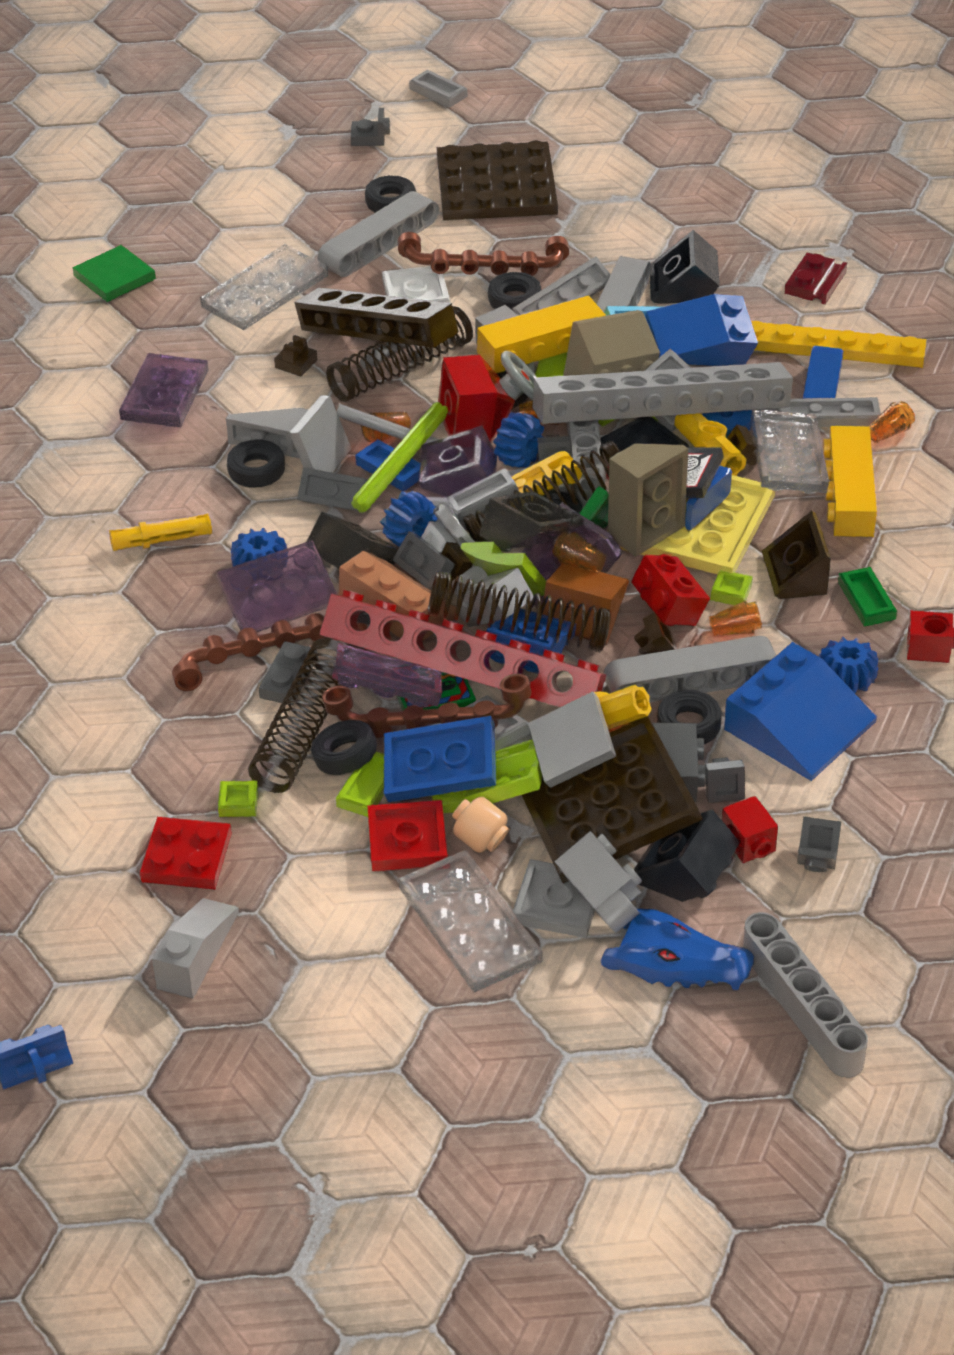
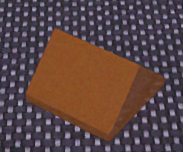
(585, 587)

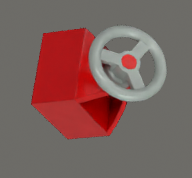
(478, 395)

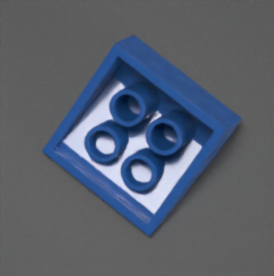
(797, 712)

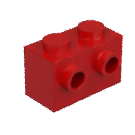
(670, 590)

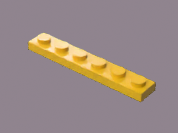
(855, 345)

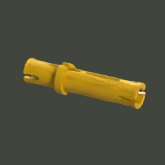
(154, 533)

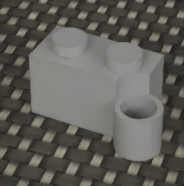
(509, 578)
(602, 879)

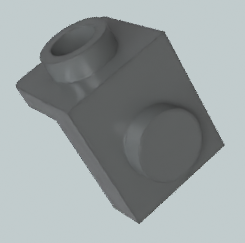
(819, 844)

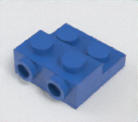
(537, 644)

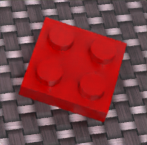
(406, 835)
(186, 853)

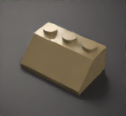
(611, 345)
(647, 494)

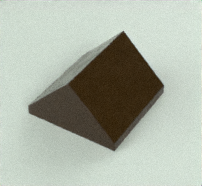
(799, 560)

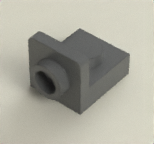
(370, 132)

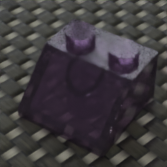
(456, 462)

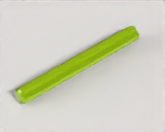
(399, 457)

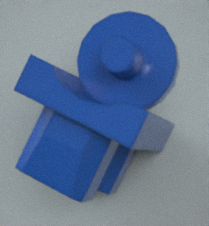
(33, 1056)

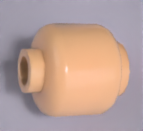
(480, 824)

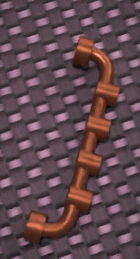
(555, 247)
(188, 675)
(514, 690)

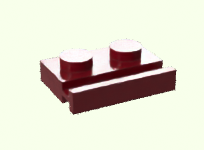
(815, 278)

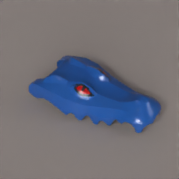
(670, 952)

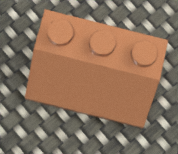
(385, 582)

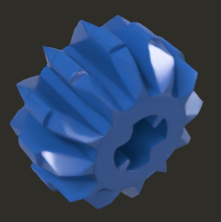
(518, 439)
(407, 513)
(255, 545)
(852, 662)

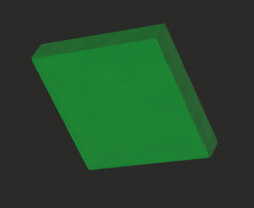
(114, 273)

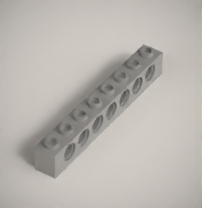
(661, 392)

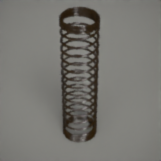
(349, 376)
(610, 449)
(600, 622)
(278, 760)

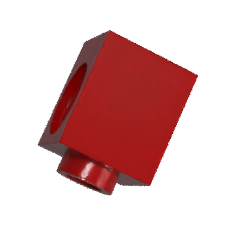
(930, 636)
(752, 827)

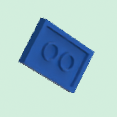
(439, 759)

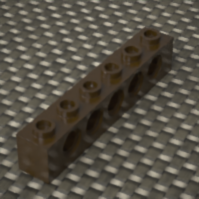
(377, 317)

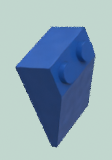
(705, 330)

